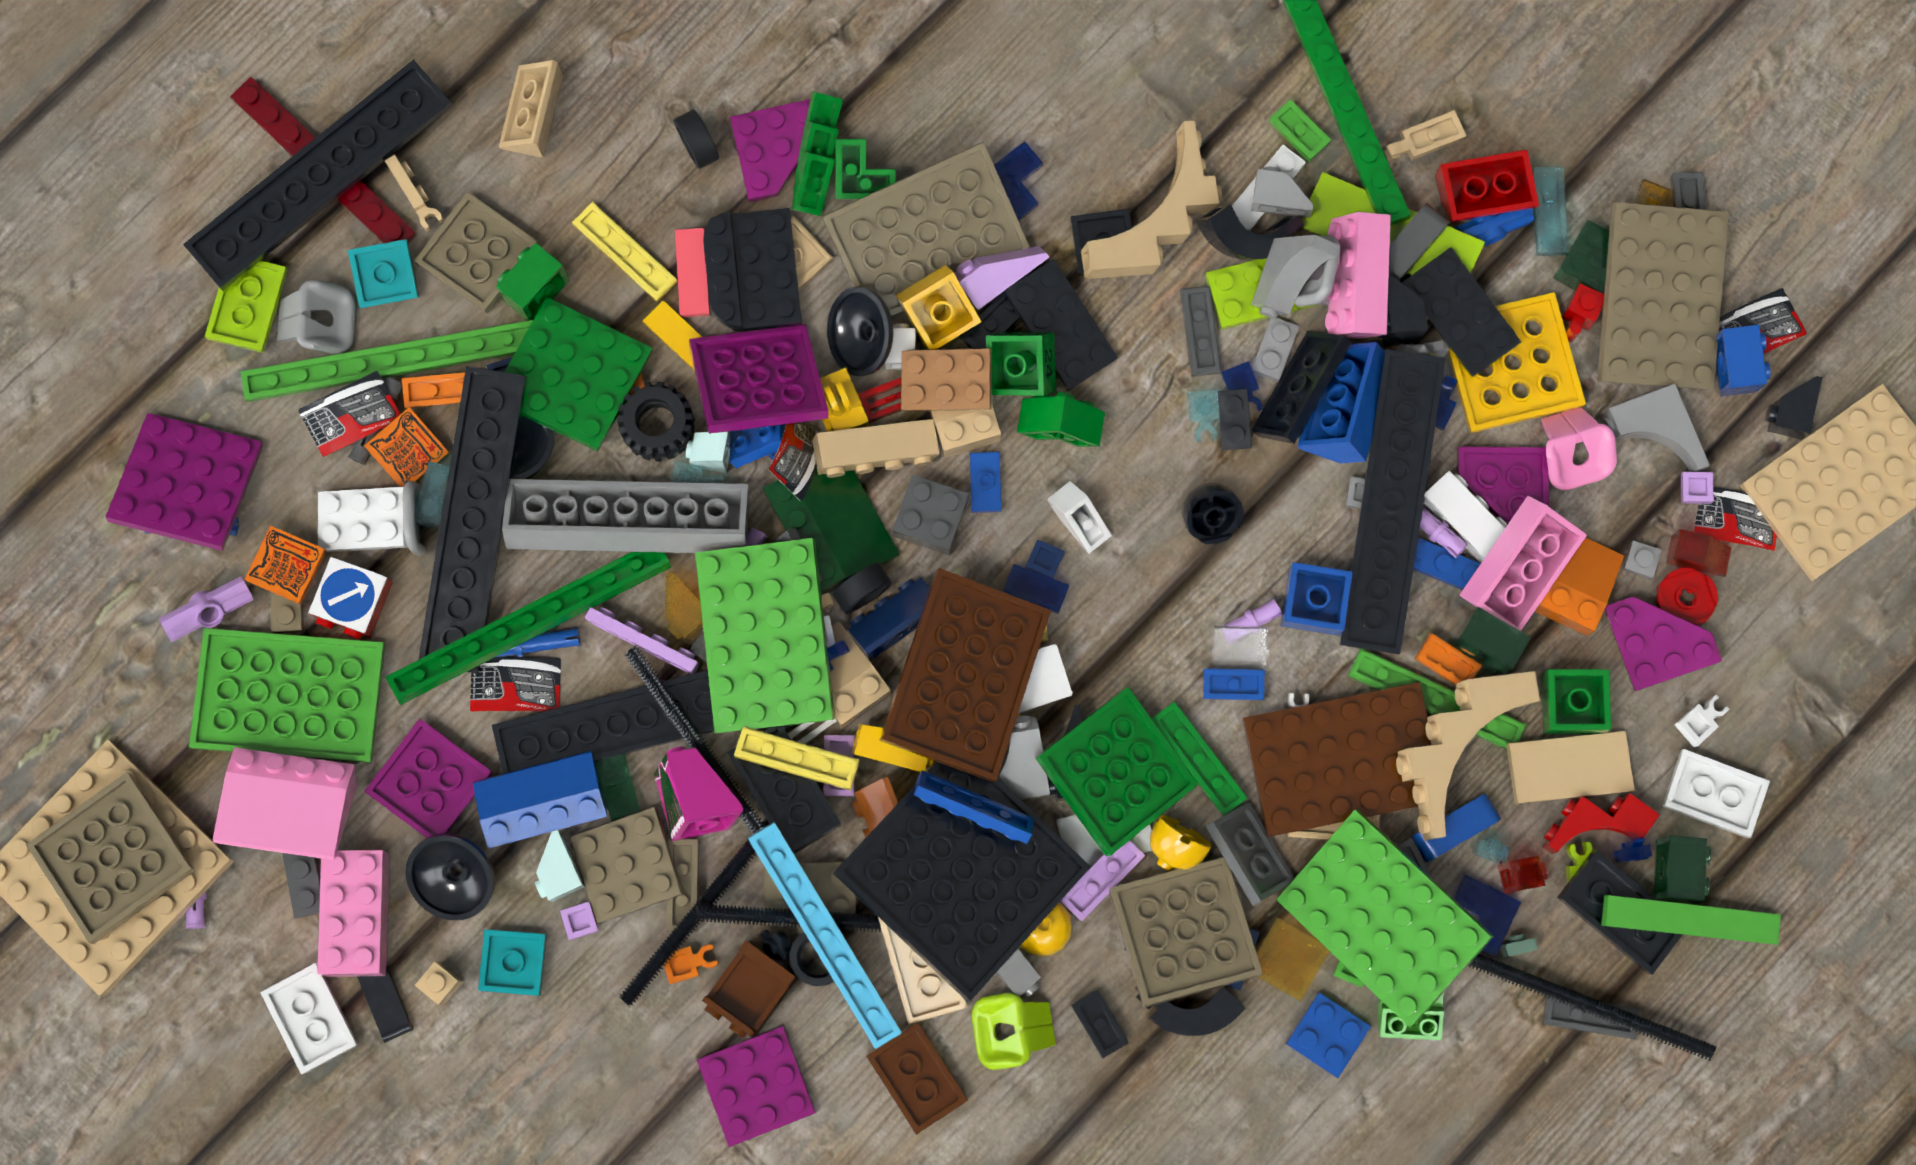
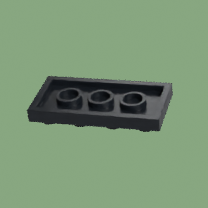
(1051, 305)
(1462, 313)
(1301, 386)
(788, 800)
(1585, 897)

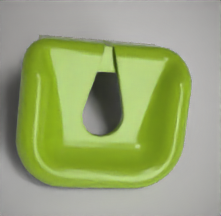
(1031, 1025)

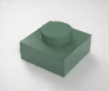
(1518, 945)

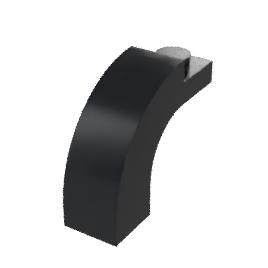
(1231, 238)
(1206, 1019)

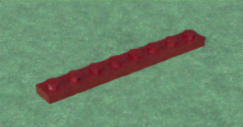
(293, 137)

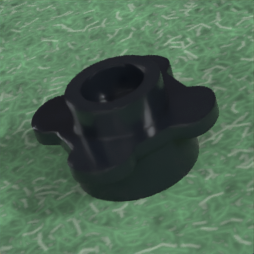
(775, 944)

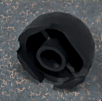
(1212, 513)

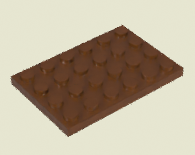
(965, 675)
(1335, 757)

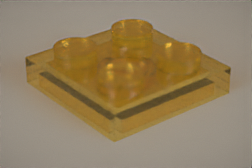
(1290, 959)

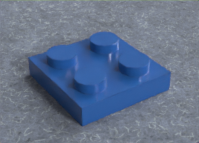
(1328, 1035)

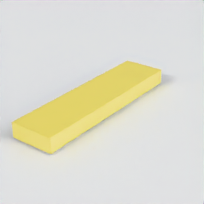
(625, 252)
(797, 758)

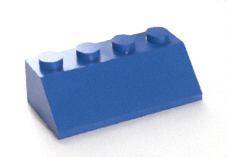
(1347, 409)
(539, 799)

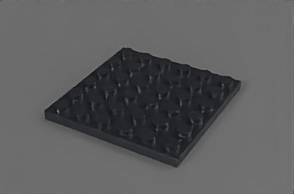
(958, 888)

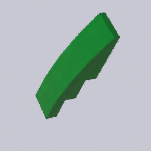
(816, 153)

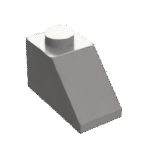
(1279, 194)
(1019, 975)

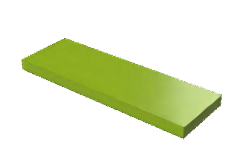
(1338, 198)

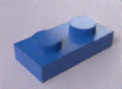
(1233, 684)

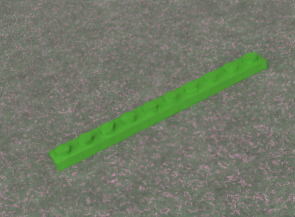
(387, 360)

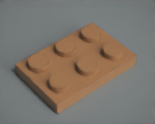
(946, 380)

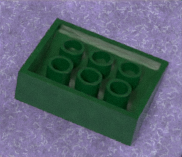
(840, 520)

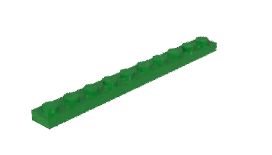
(1347, 109)
(525, 624)

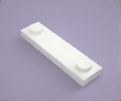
(1282, 159)

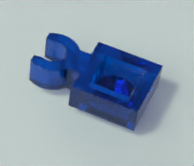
(1243, 378)

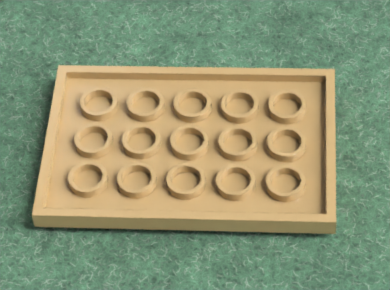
(1840, 483)

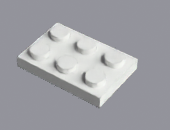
(361, 519)
(1715, 793)
(309, 1018)

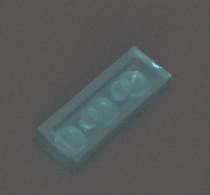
(1551, 214)

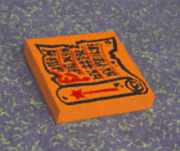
(405, 447)
(285, 565)

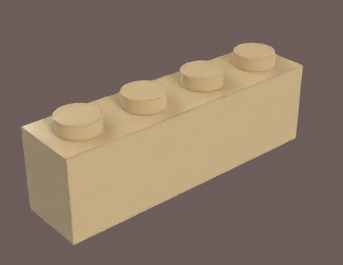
(875, 447)

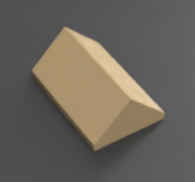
(531, 108)

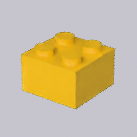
(938, 308)

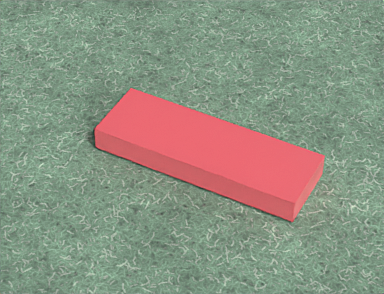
(691, 273)

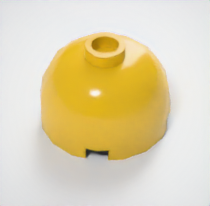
(1177, 845)
(1050, 934)

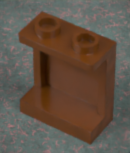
(748, 990)

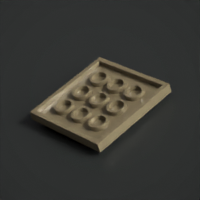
(110, 858)
(1185, 932)

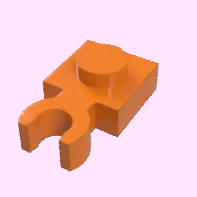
(685, 963)

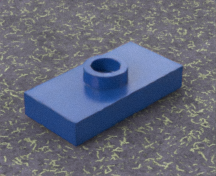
(985, 482)

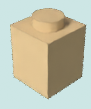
(439, 983)

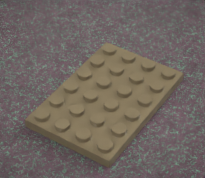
(924, 223)
(1662, 296)

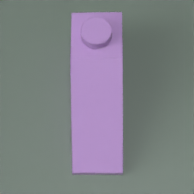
(992, 274)

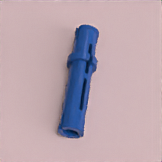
(546, 641)

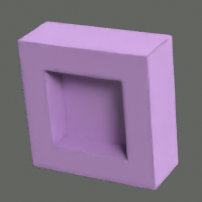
(1697, 487)
(579, 921)

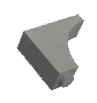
(1288, 269)
(1662, 419)
(1019, 767)

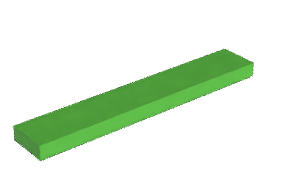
(1383, 674)
(1691, 919)

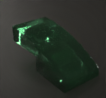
(618, 787)

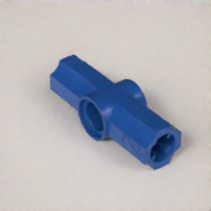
(1495, 227)

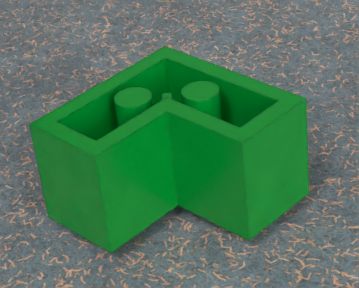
(852, 176)
(1061, 419)

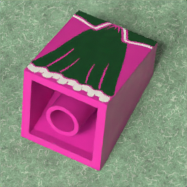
(694, 795)

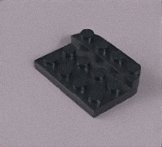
(752, 270)

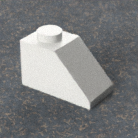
(1079, 516)

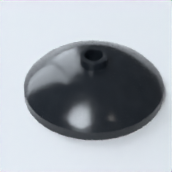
(860, 331)
(532, 449)
(440, 886)

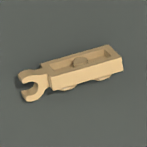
(1427, 137)
(414, 194)

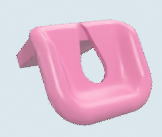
(1563, 433)

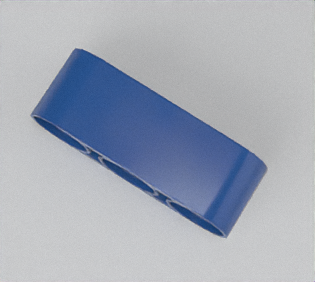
(1459, 827)

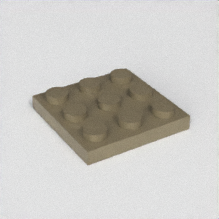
(473, 251)
(627, 865)

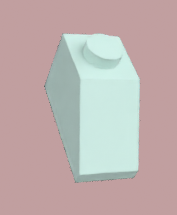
(709, 451)
(557, 870)

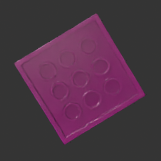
(758, 379)
(184, 481)

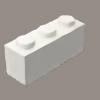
(1465, 514)

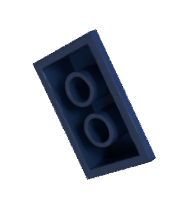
(890, 620)

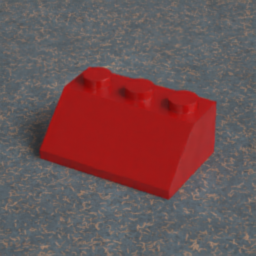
(1487, 185)

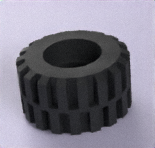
(644, 400)

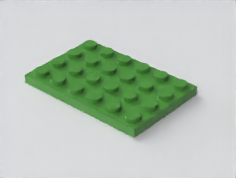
(765, 635)
(287, 695)
(1384, 918)

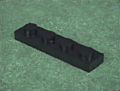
(996, 318)

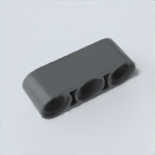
(1415, 240)

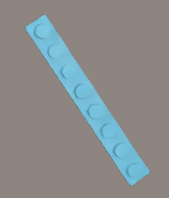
(824, 935)

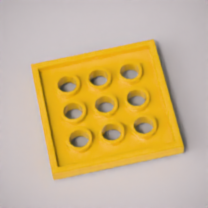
(1539, 402)

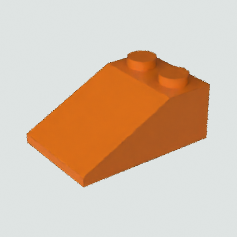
(1583, 588)

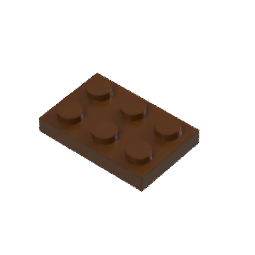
(917, 1078)

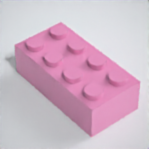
(1361, 279)
(1523, 563)
(353, 914)

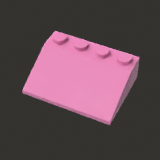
(284, 803)

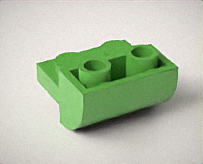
(1427, 1028)

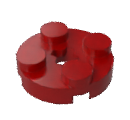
(1694, 583)

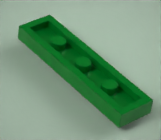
(1199, 759)

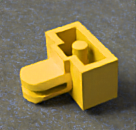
(842, 402)

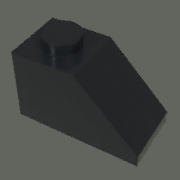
(1795, 411)

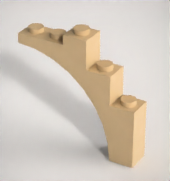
(1138, 249)
(1449, 734)

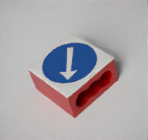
(350, 598)

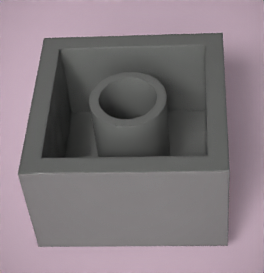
(930, 515)

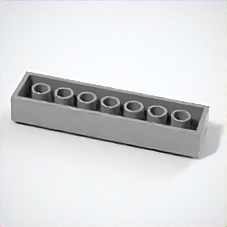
(625, 516)

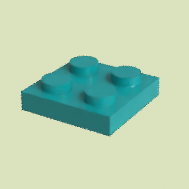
(383, 273)
(512, 962)

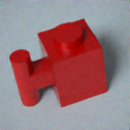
(1582, 310)

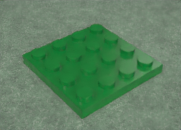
(576, 372)
(1116, 771)

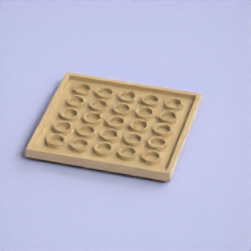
(36, 901)

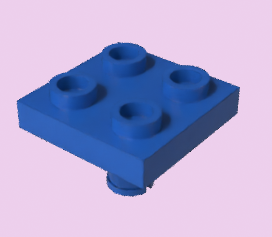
(754, 443)

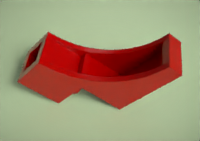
(1627, 817)

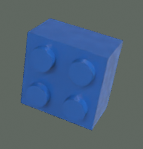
(1741, 360)
(1316, 599)

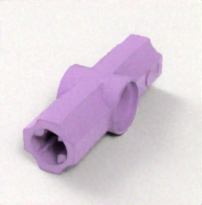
(221, 602)

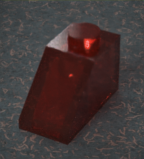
(1698, 552)
(1522, 874)

